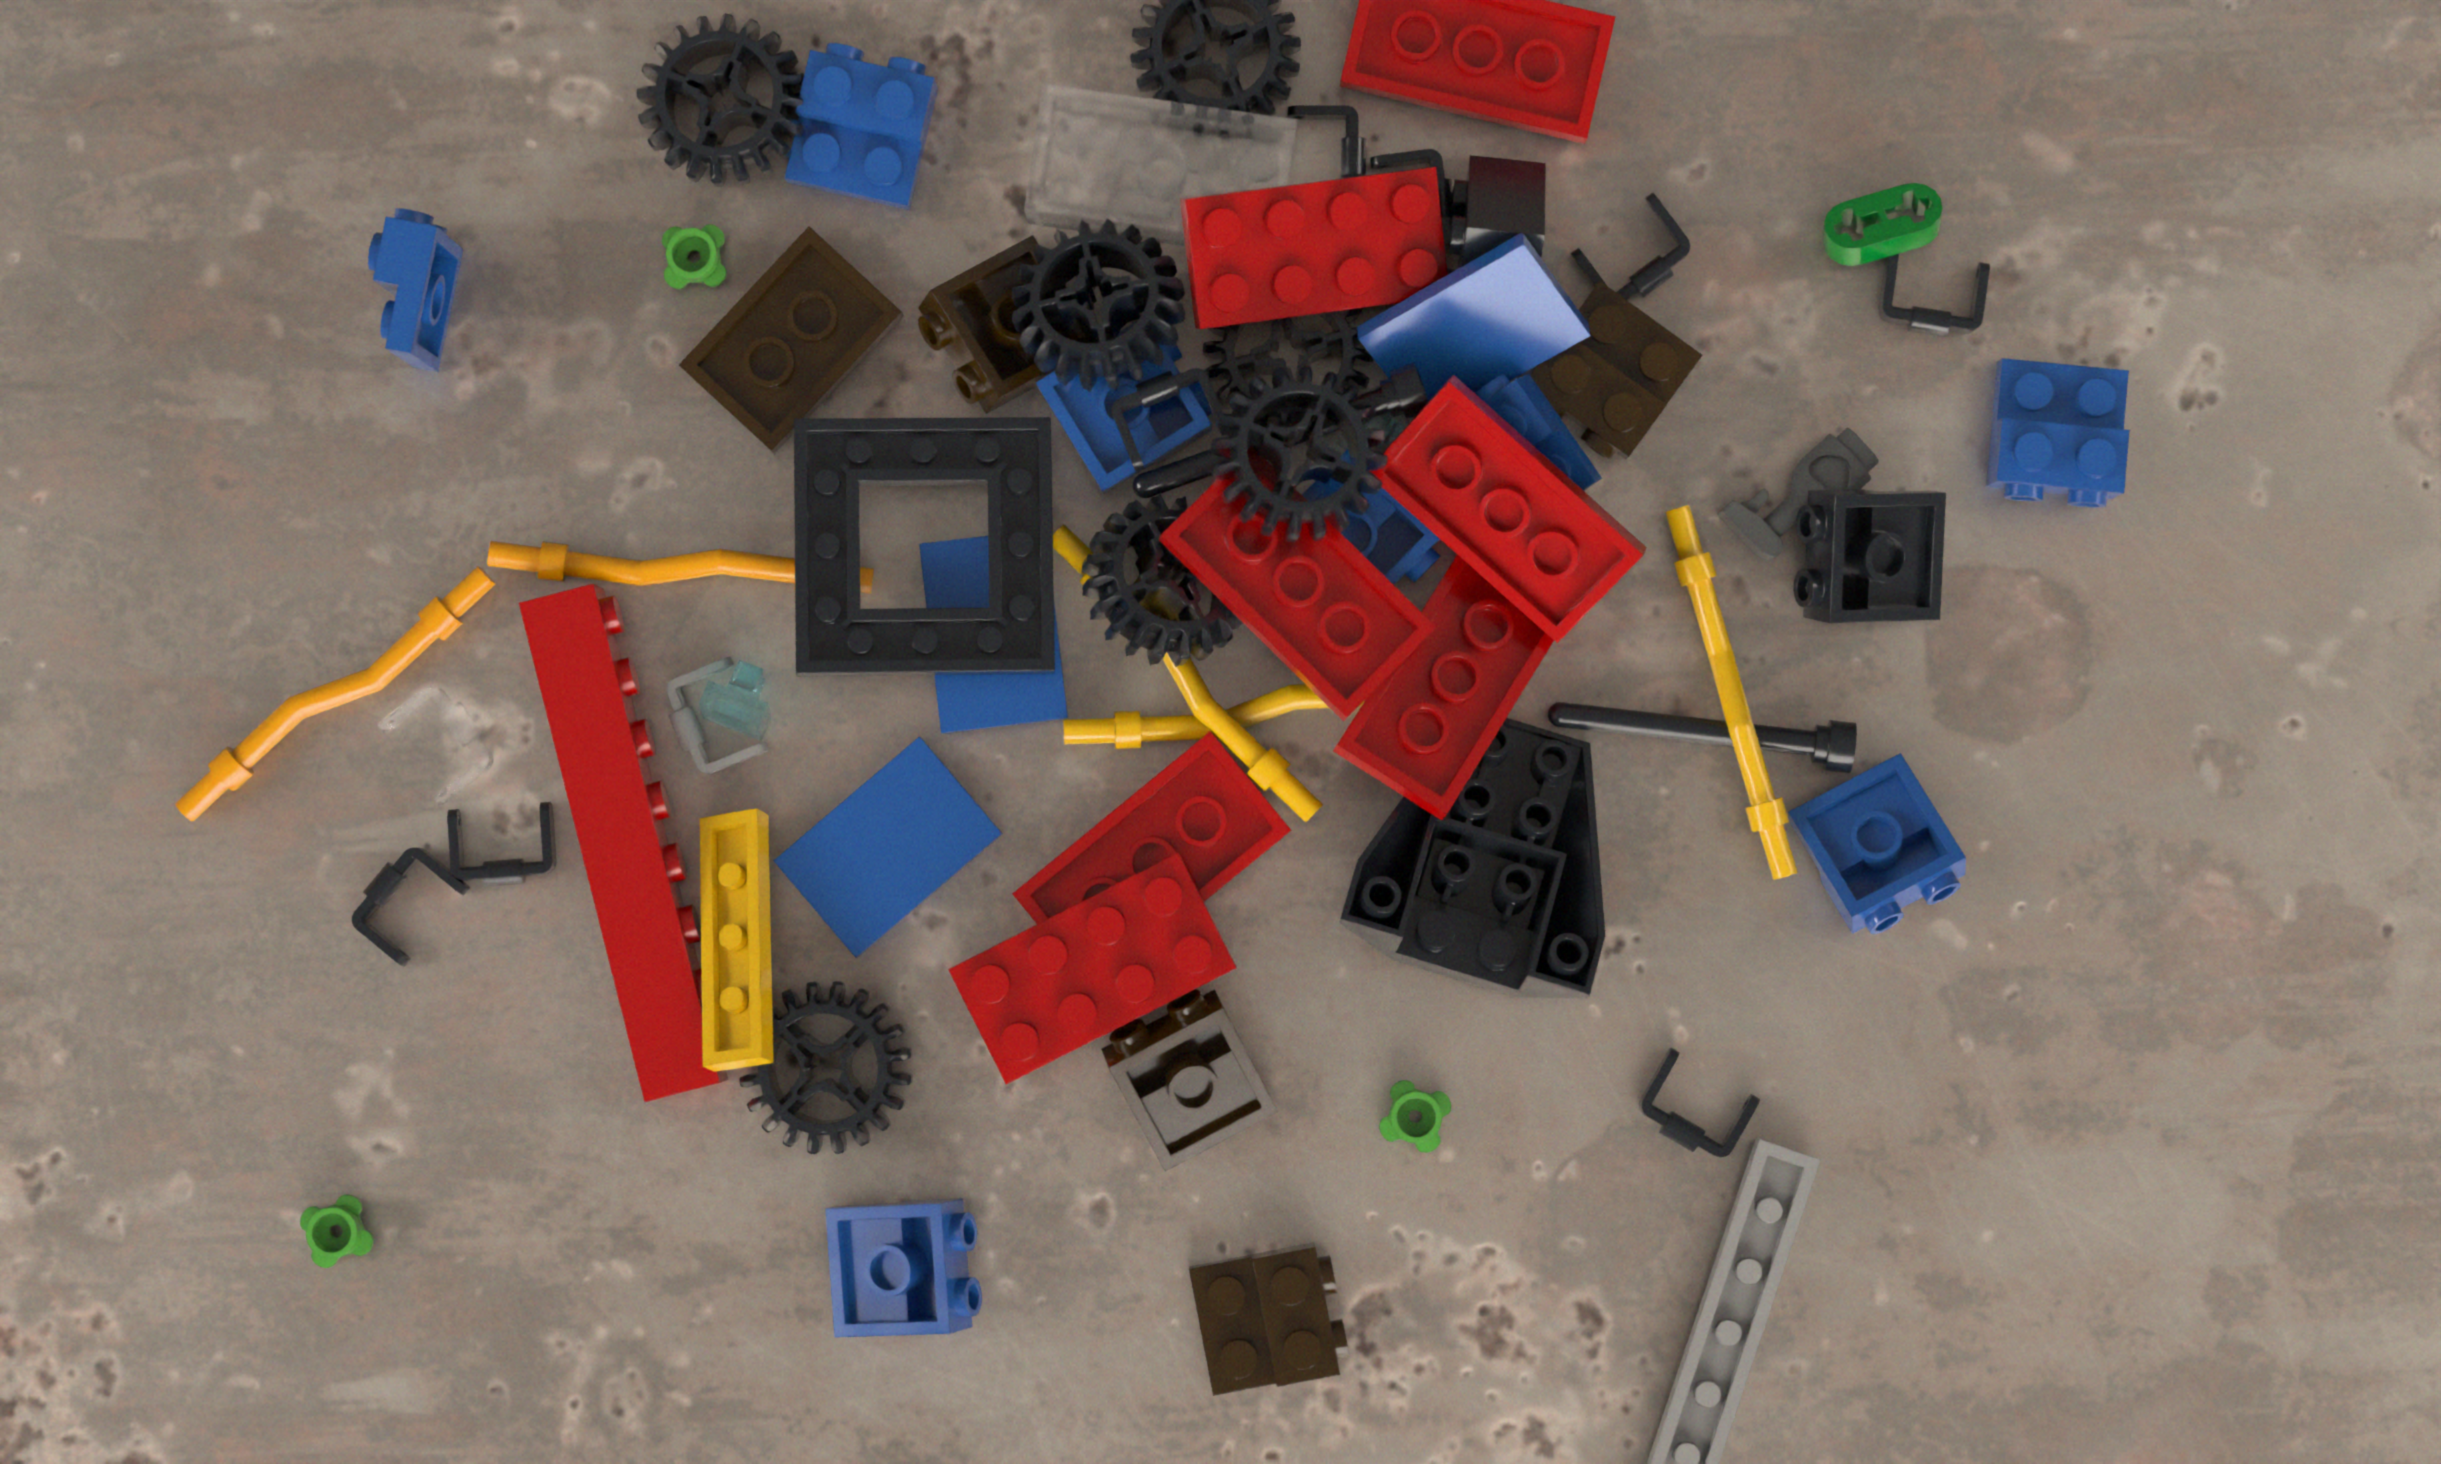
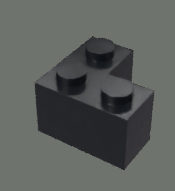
(1496, 205)

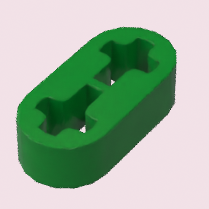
(1882, 224)

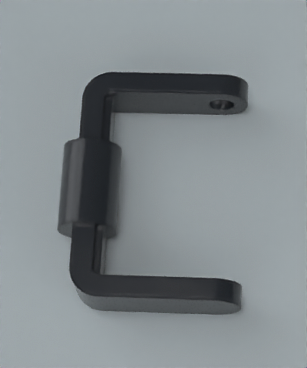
(1352, 146)
(1434, 159)
(1655, 271)
(1932, 320)
(1155, 391)
(502, 871)
(386, 885)
(1682, 1130)

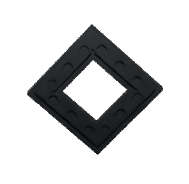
(847, 453)

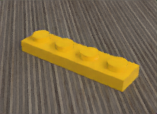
(736, 940)

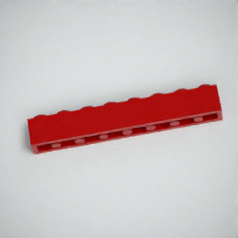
(623, 833)

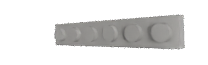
(1735, 1306)

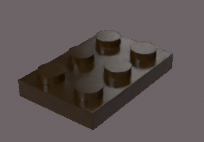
(791, 339)

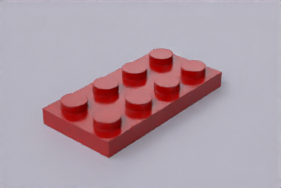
(1484, 59)
(1313, 247)
(1507, 509)
(1304, 599)
(1449, 696)
(1191, 808)
(1092, 968)

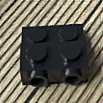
(1871, 555)

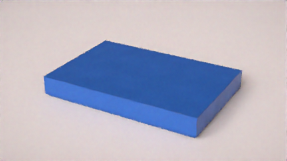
(1479, 321)
(959, 578)
(888, 847)

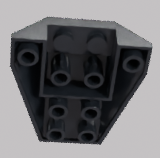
(1502, 883)

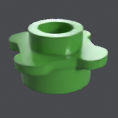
(681, 243)
(1432, 1109)
(318, 1225)

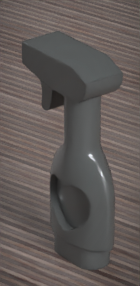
(1831, 465)

